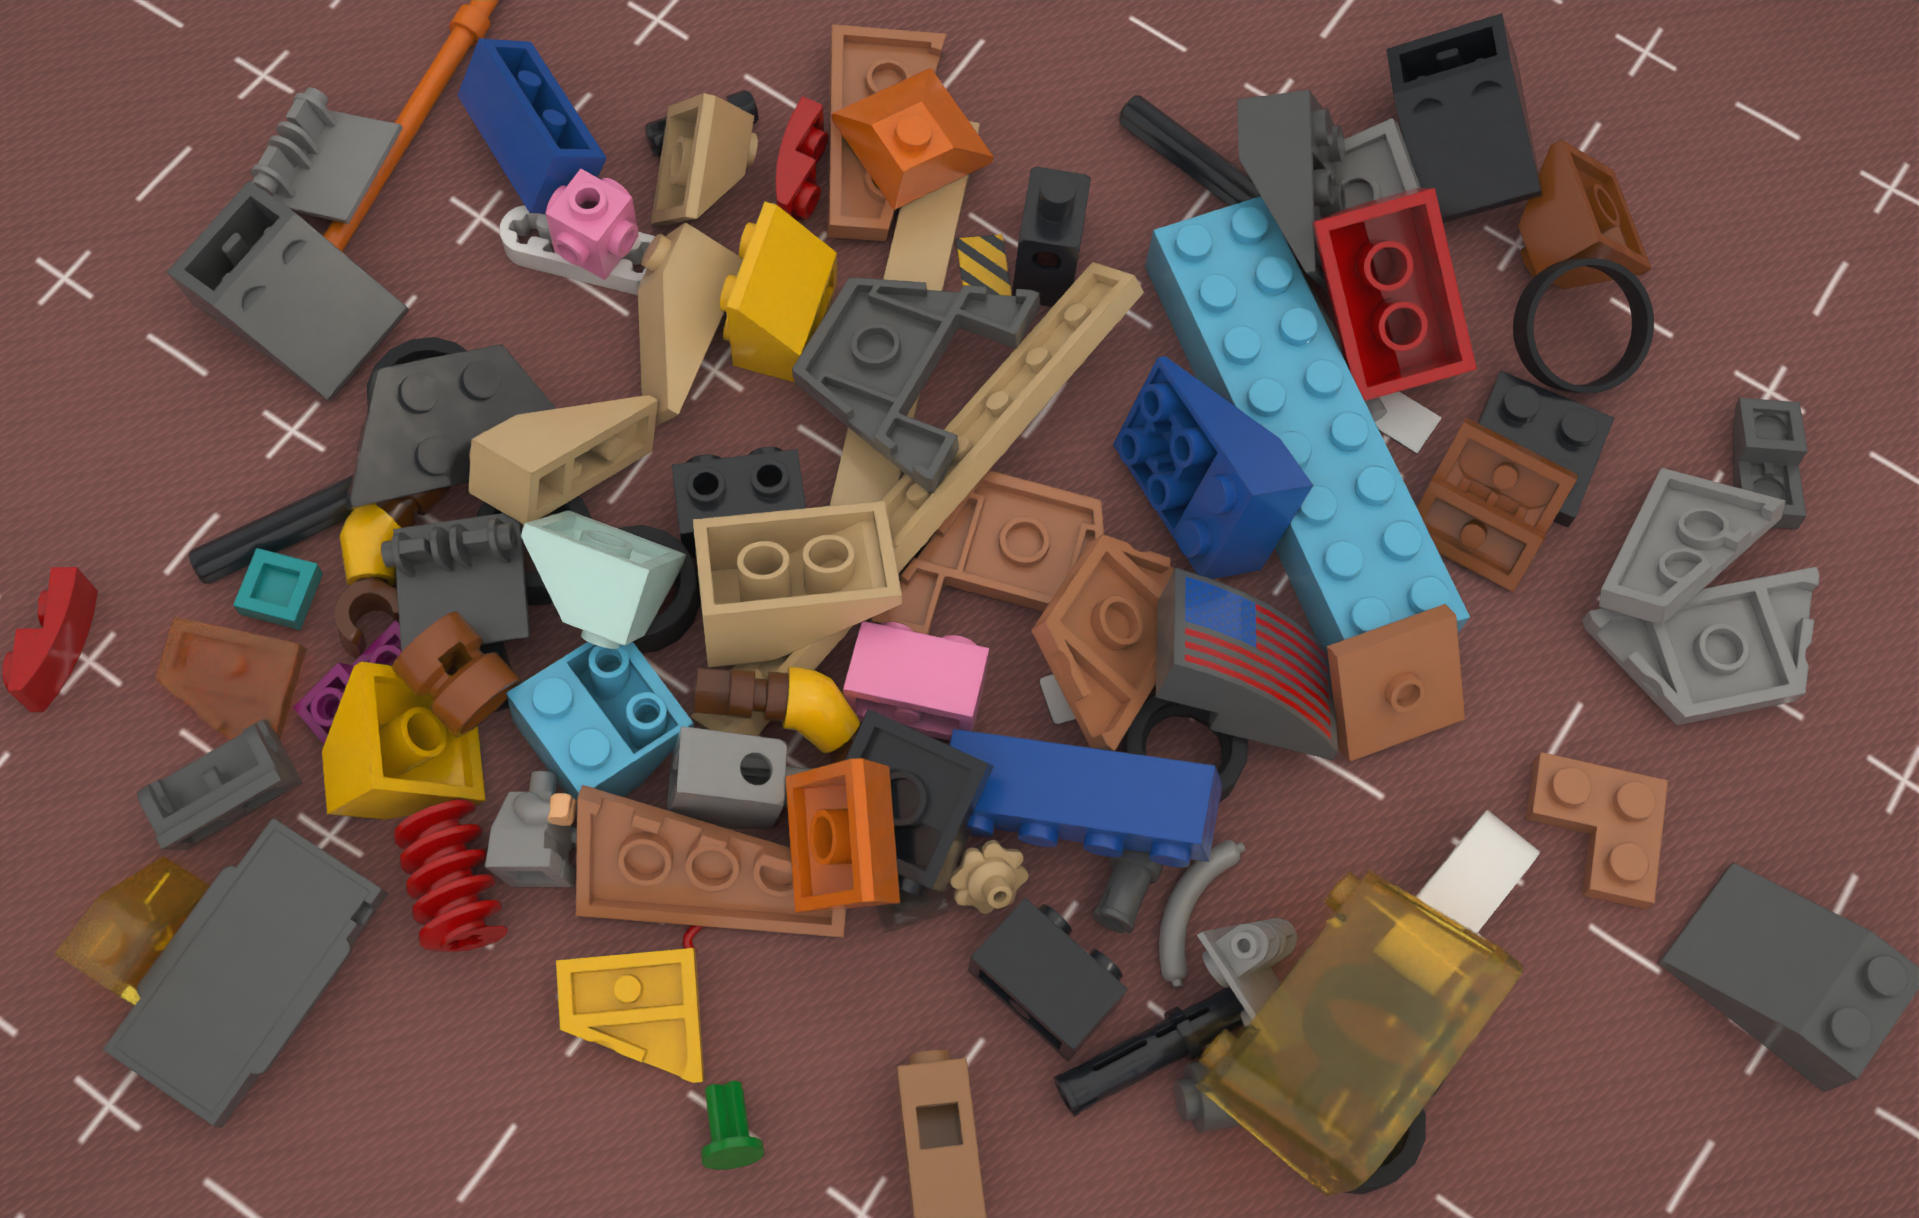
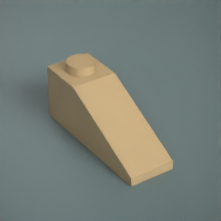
(679, 312)
(558, 454)

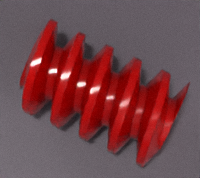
(445, 880)

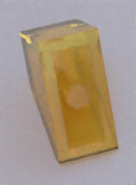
(132, 926)

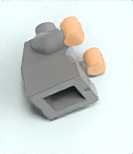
(534, 836)

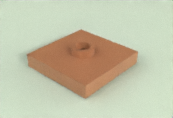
(1396, 682)

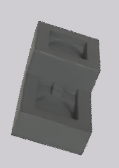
(1768, 452)

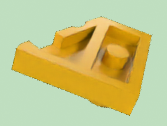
(637, 1006)

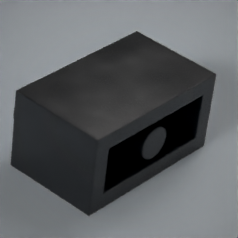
(1048, 977)

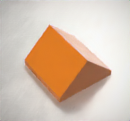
(842, 836)

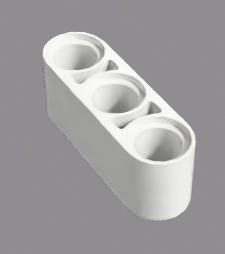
(1479, 872)

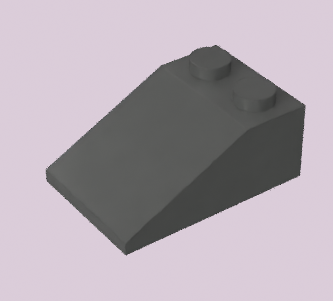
(1793, 975)

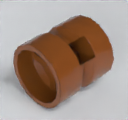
(471, 692)

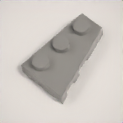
(1683, 542)

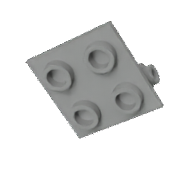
(323, 158)
(1244, 957)

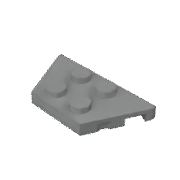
(1722, 651)

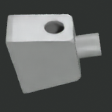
(715, 773)

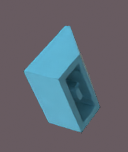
(598, 718)

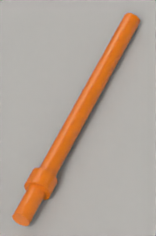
(466, 28)

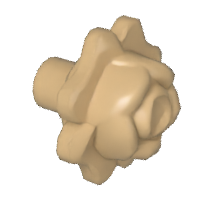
(988, 877)

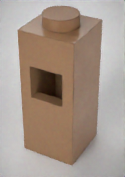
(940, 1137)

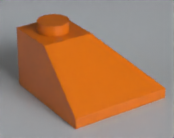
(912, 138)

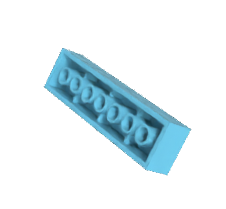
(1264, 346)

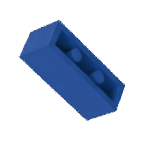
(527, 120)

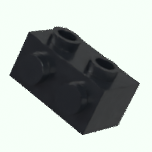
(738, 485)

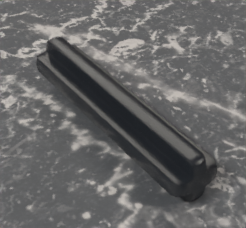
(1187, 151)
(272, 532)

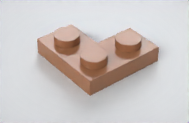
(1618, 812)

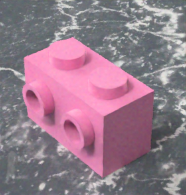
(916, 678)

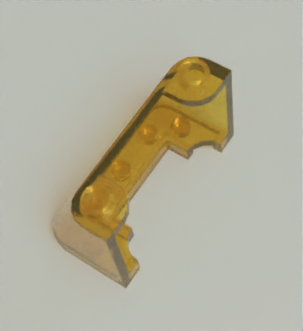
(1358, 1032)

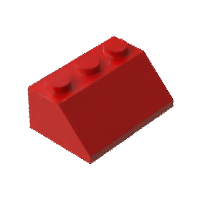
(1394, 293)

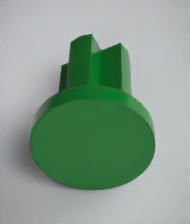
(729, 1129)

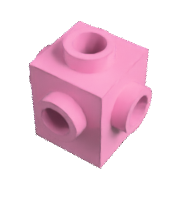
(592, 223)

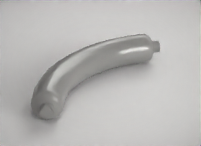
(1181, 904)

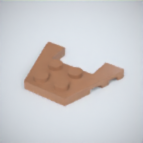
(1002, 543)

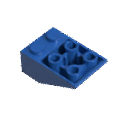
(1210, 472)

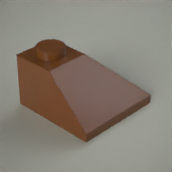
(1579, 219)

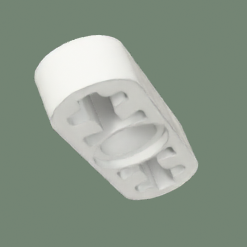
(539, 256)

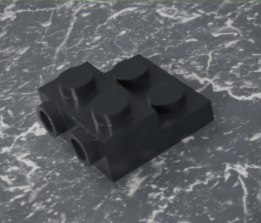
(931, 798)

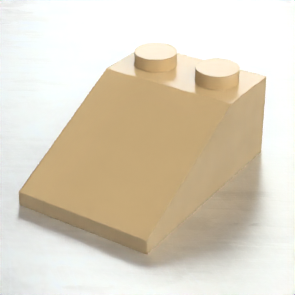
(791, 578)

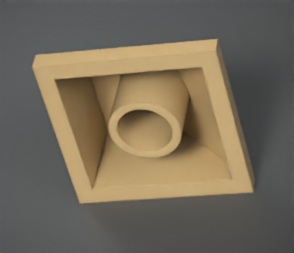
(701, 157)

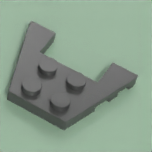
(881, 350)

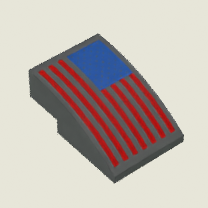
(1244, 666)

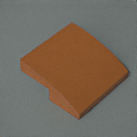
(1493, 503)

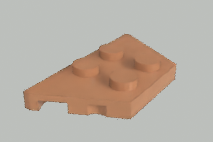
(1104, 636)

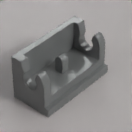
(219, 788)

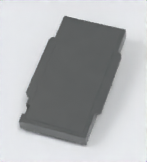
(244, 972)

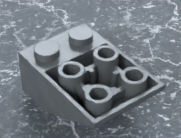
(1292, 159)
(287, 291)

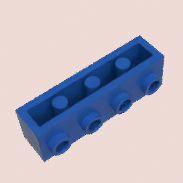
(1094, 798)

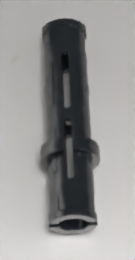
(1176, 1037)

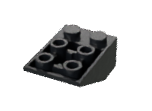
(1466, 117)

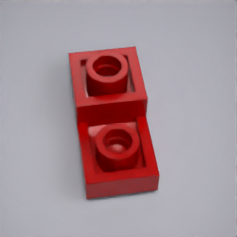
(797, 160)
(47, 655)

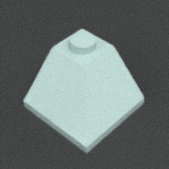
(601, 575)

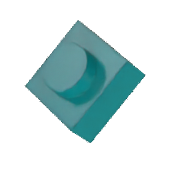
(278, 589)

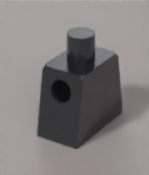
(1052, 224)

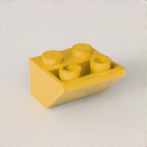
(777, 293)

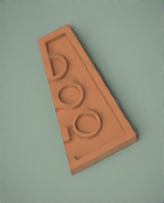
(861, 65)
(684, 871)

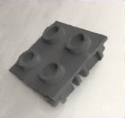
(462, 568)

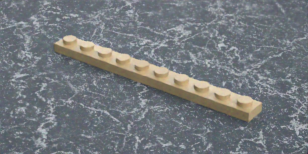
(984, 434)

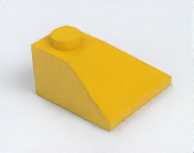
(393, 753)

